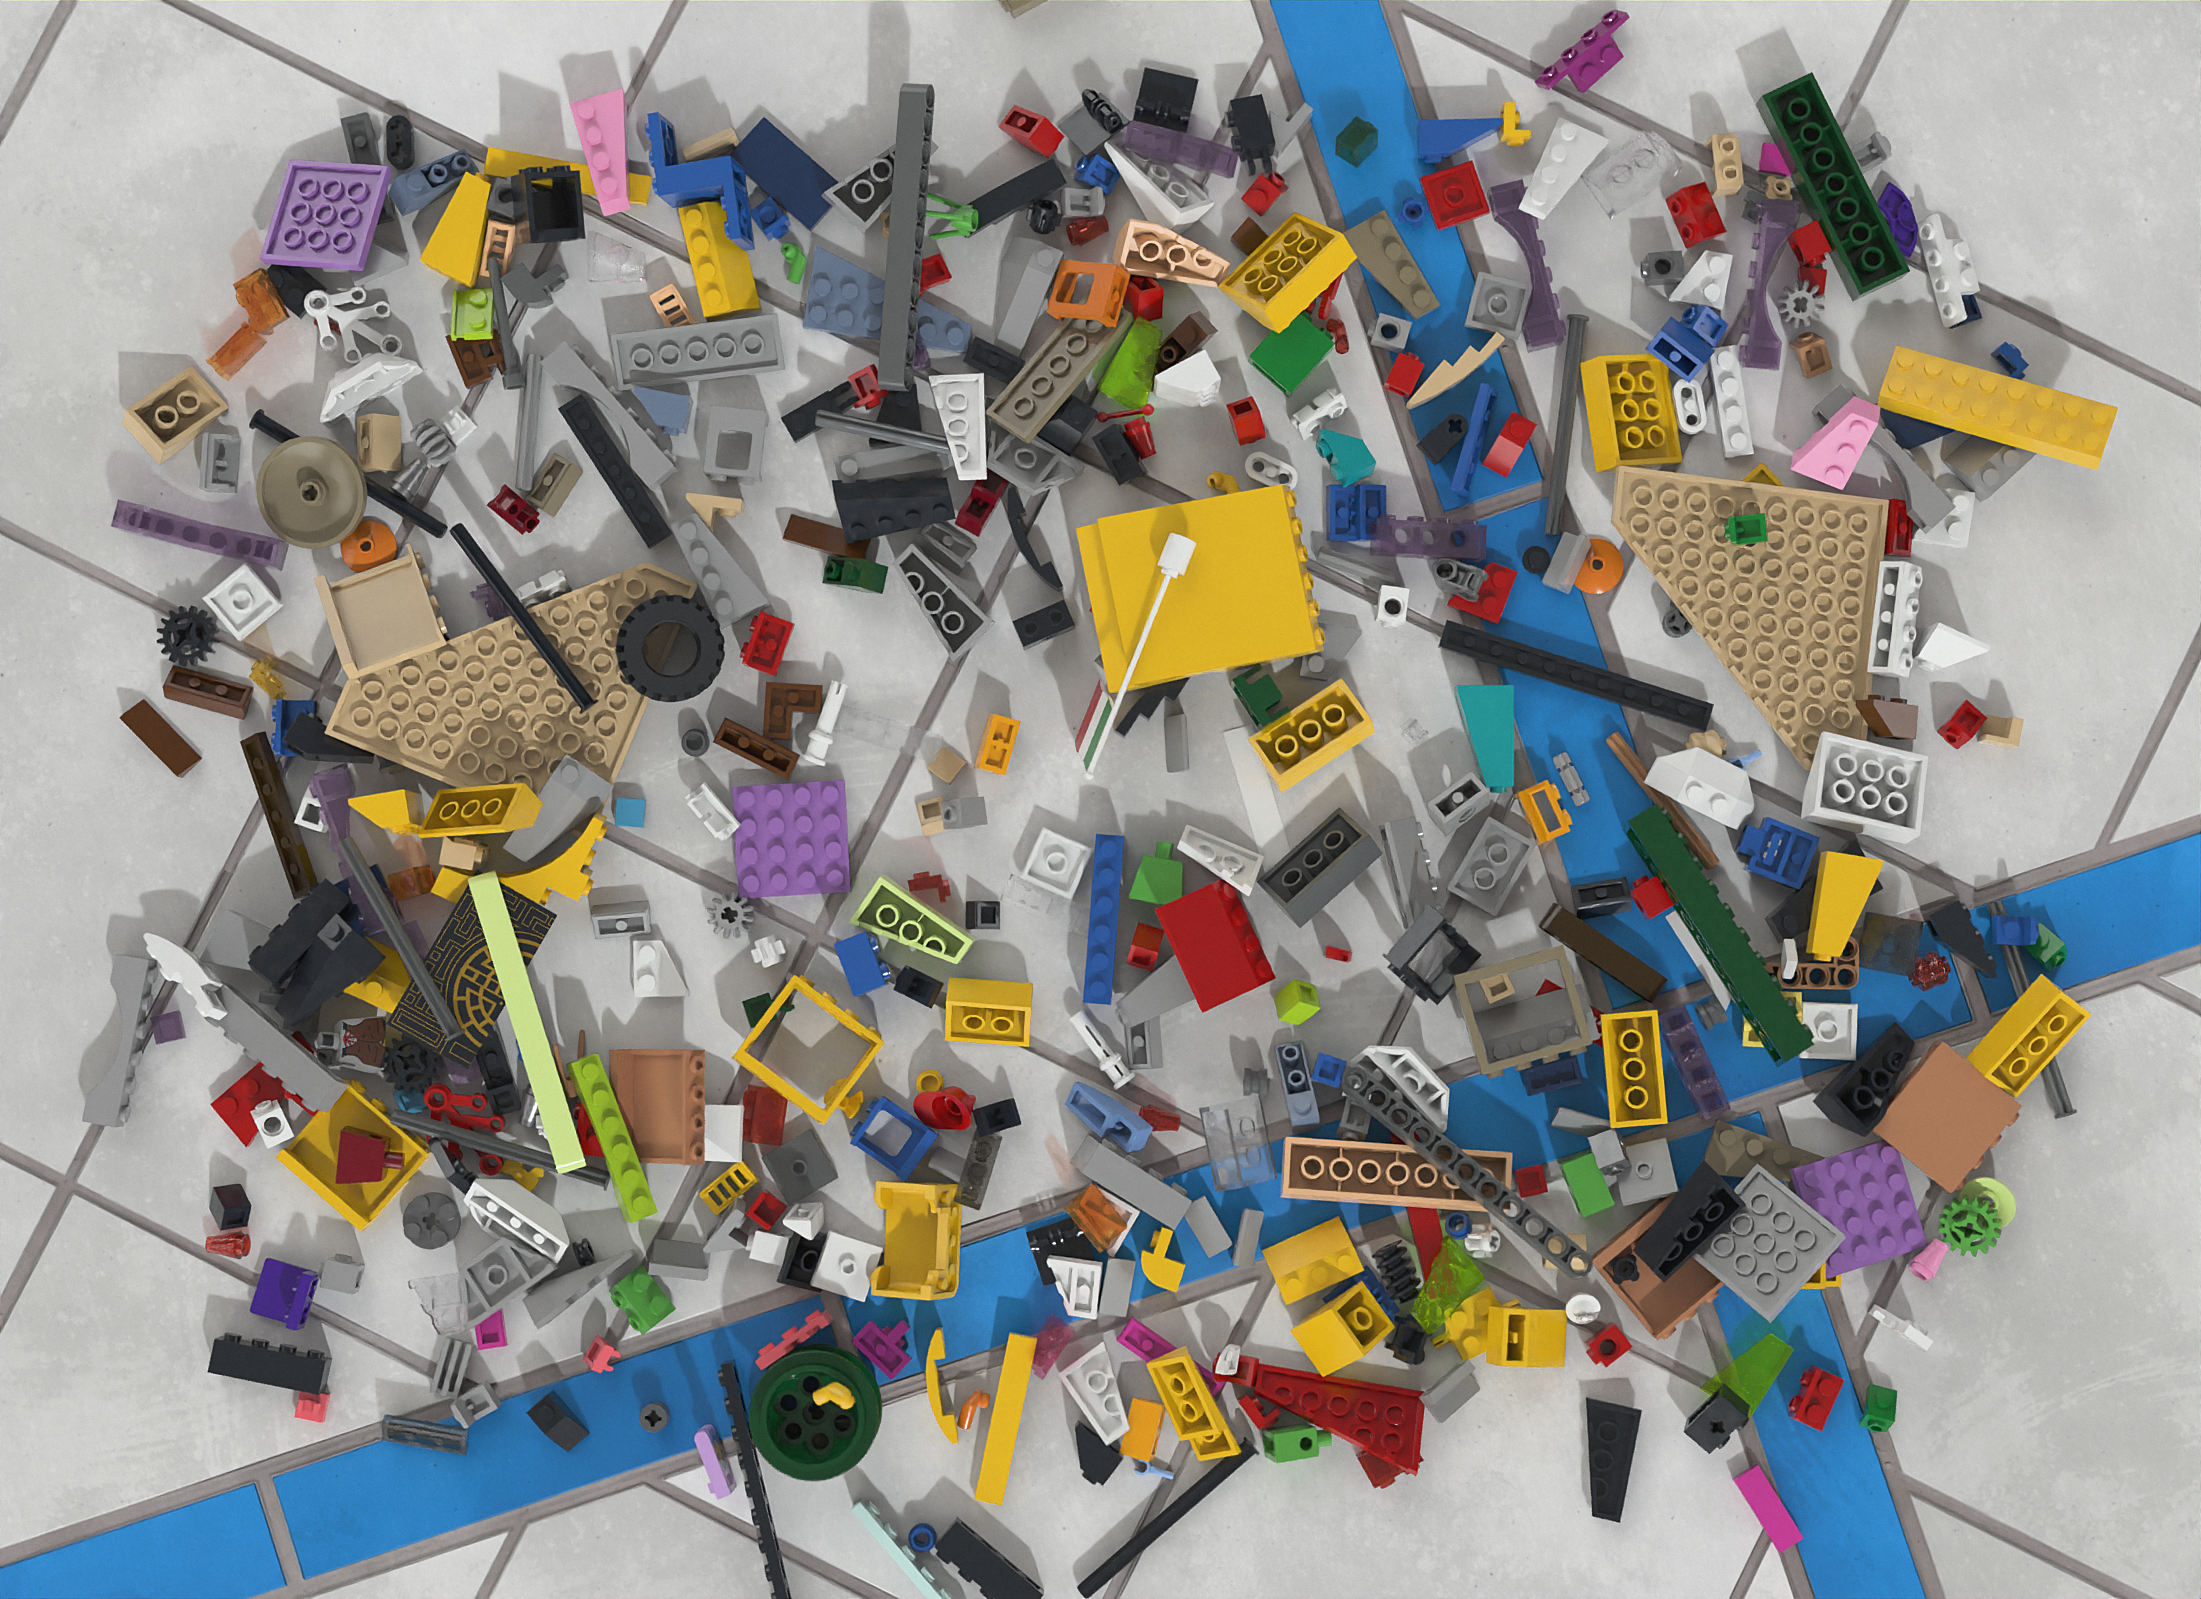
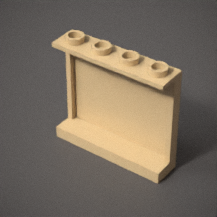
(382, 615)

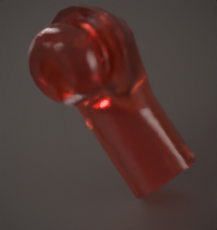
(1341, 339)

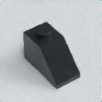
(558, 1421)
(1095, 1456)

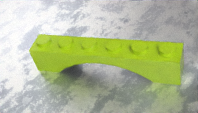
(622, 1162)

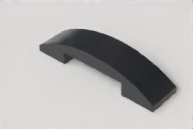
(1045, 572)
(498, 1075)

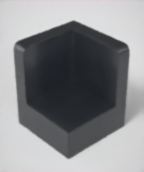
(230, 1206)

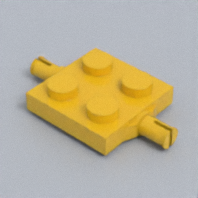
(1469, 1324)

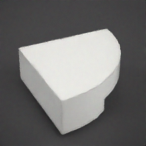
(1788, 959)
(1228, 1360)

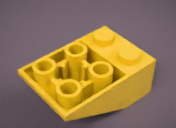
(1526, 1337)

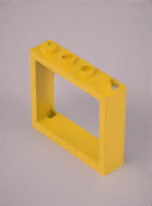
(846, 1018)

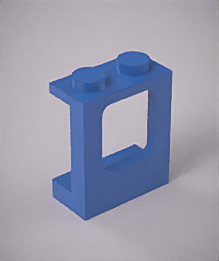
(913, 1150)

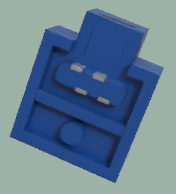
(1777, 852)

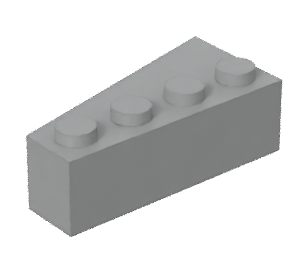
(866, 191)
(720, 578)
(950, 611)

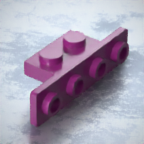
(1589, 57)

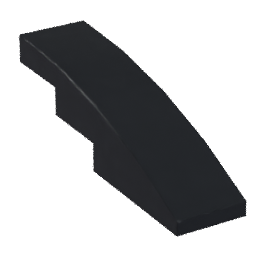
(1017, 194)
(1149, 702)

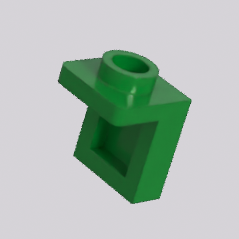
(1746, 529)
(2048, 949)
(1879, 1408)

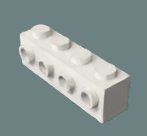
(1894, 619)

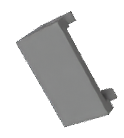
(219, 463)

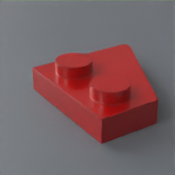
(1492, 594)

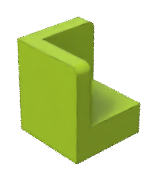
(1297, 1002)

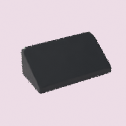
(1601, 898)

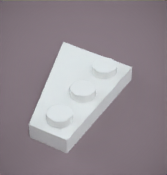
(1223, 858)
(1097, 1393)

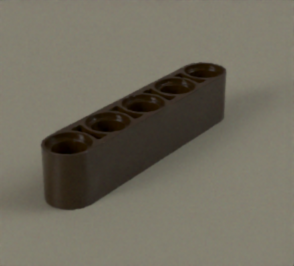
(1602, 953)

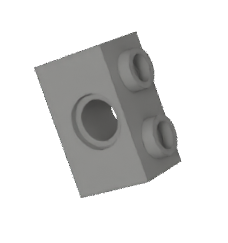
(1458, 803)

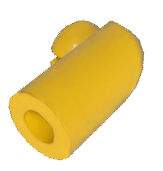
(1223, 482)
(836, 1393)

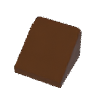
(1248, 236)

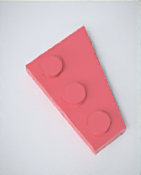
(793, 1337)

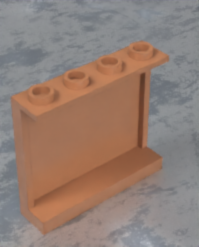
(661, 1102)
(1946, 1117)
(1656, 1303)

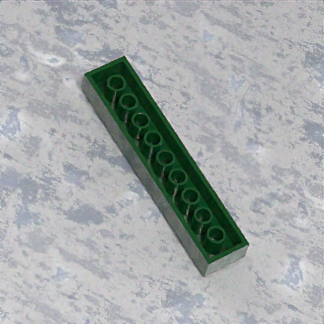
(1718, 935)

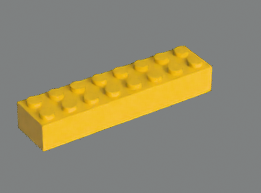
(1997, 407)

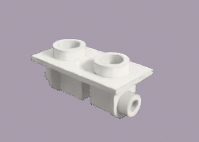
(1329, 406)
(553, 586)
(720, 819)

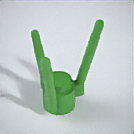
(964, 219)

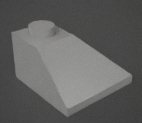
(380, 261)

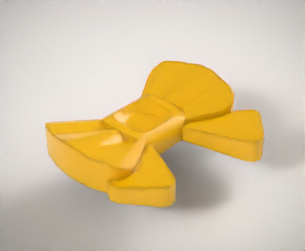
(849, 1105)
(528, 1180)

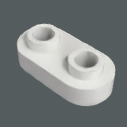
(1690, 406)
(1272, 470)

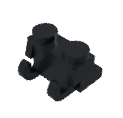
(1408, 1340)

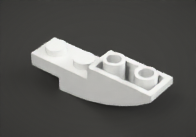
(193, 974)

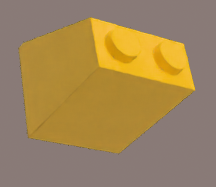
(1342, 1329)

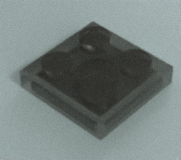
(1889, 944)

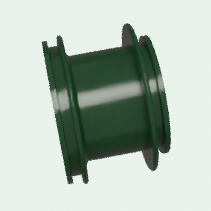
(800, 1455)

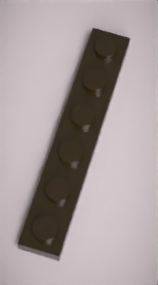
(279, 814)

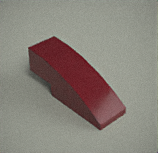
(981, 503)

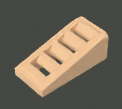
(489, 247)
(665, 293)

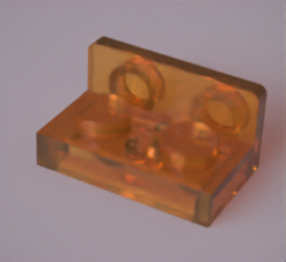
(261, 302)

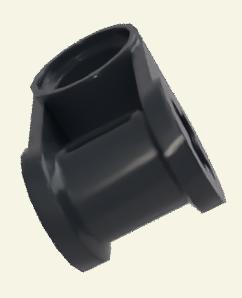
(1440, 441)

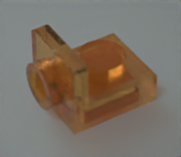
(412, 882)

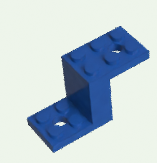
(700, 181)

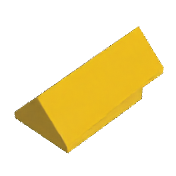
(1192, 1405)

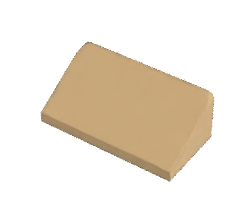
(711, 146)

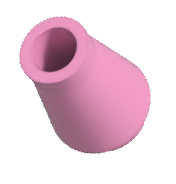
(1928, 1260)

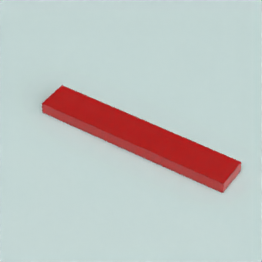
(1424, 1226)

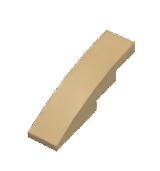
(1448, 376)

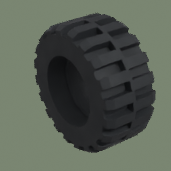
(681, 611)

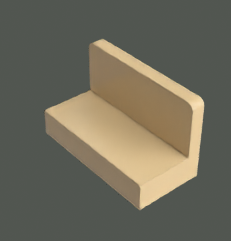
(379, 442)

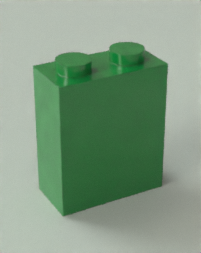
(1292, 354)

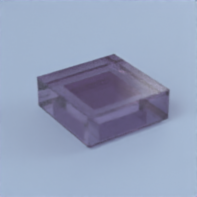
(168, 1027)

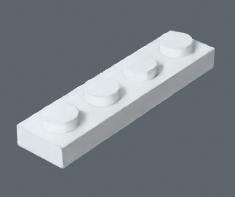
(1730, 402)

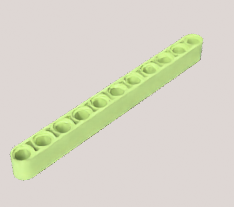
(527, 1022)

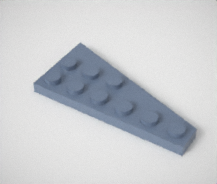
(850, 303)

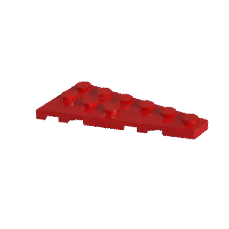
(1365, 1413)

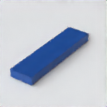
(1474, 440)

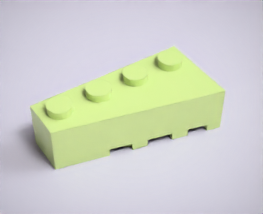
(910, 921)

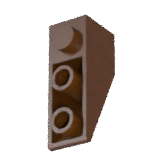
(1184, 342)

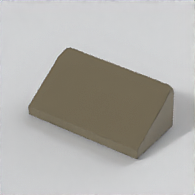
(554, 484)

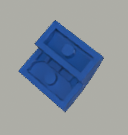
(1352, 511)

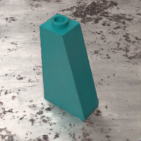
(1489, 726)

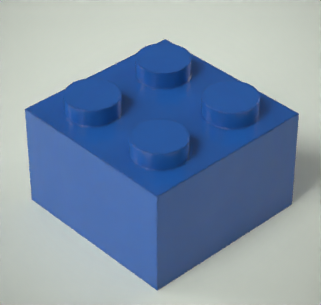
(862, 964)

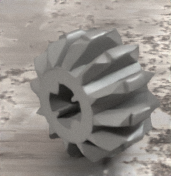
(1791, 303)
(432, 442)
(724, 923)

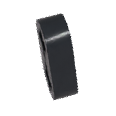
(394, 142)

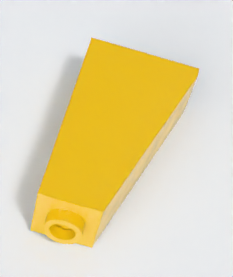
(461, 233)
(1838, 900)

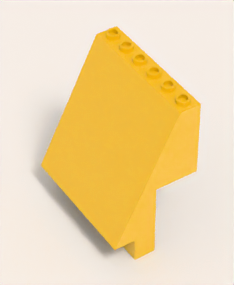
(1233, 608)

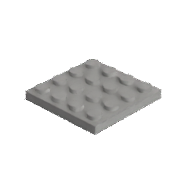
(1769, 1245)

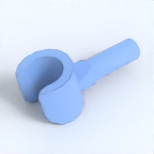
(1741, 762)
(1154, 1470)

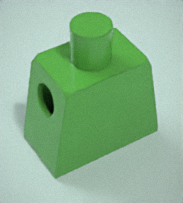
(1158, 877)
(1284, 1445)

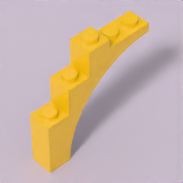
(563, 873)

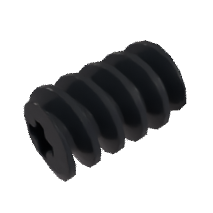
(1398, 1272)

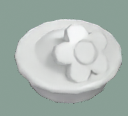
(1582, 1308)

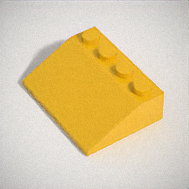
(1288, 271)
(1630, 412)

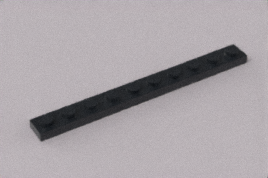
(1575, 675)
(755, 1485)

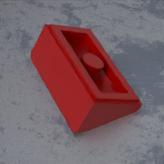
(1898, 530)

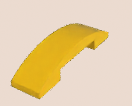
(946, 1421)

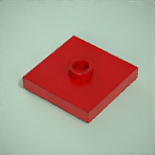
(1454, 195)

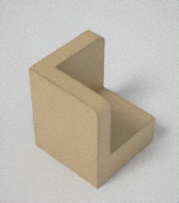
(2001, 731)
(1497, 988)

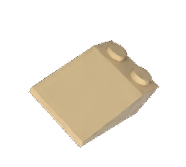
(174, 414)

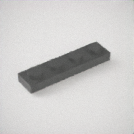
(364, 150)

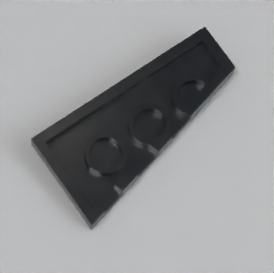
(1611, 1448)

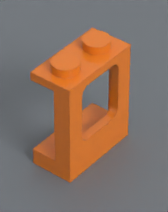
(1104, 297)

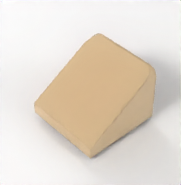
(946, 766)
(931, 816)

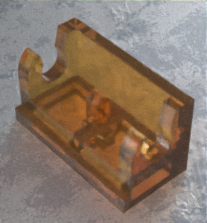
(236, 351)

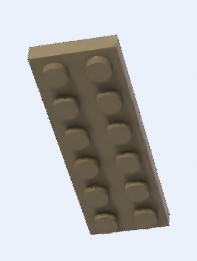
(1054, 373)

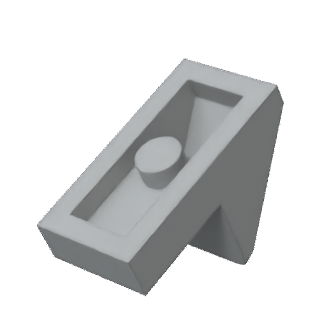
(1284, 132)
(725, 1232)

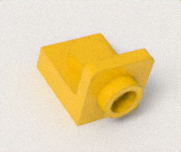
(1511, 121)

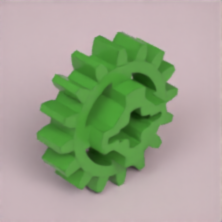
(1957, 1222)

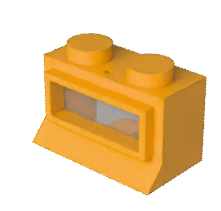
(1544, 811)

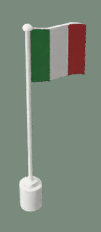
(1101, 708)

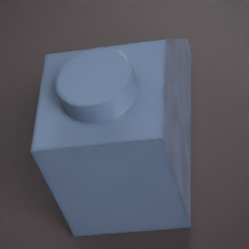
(666, 409)

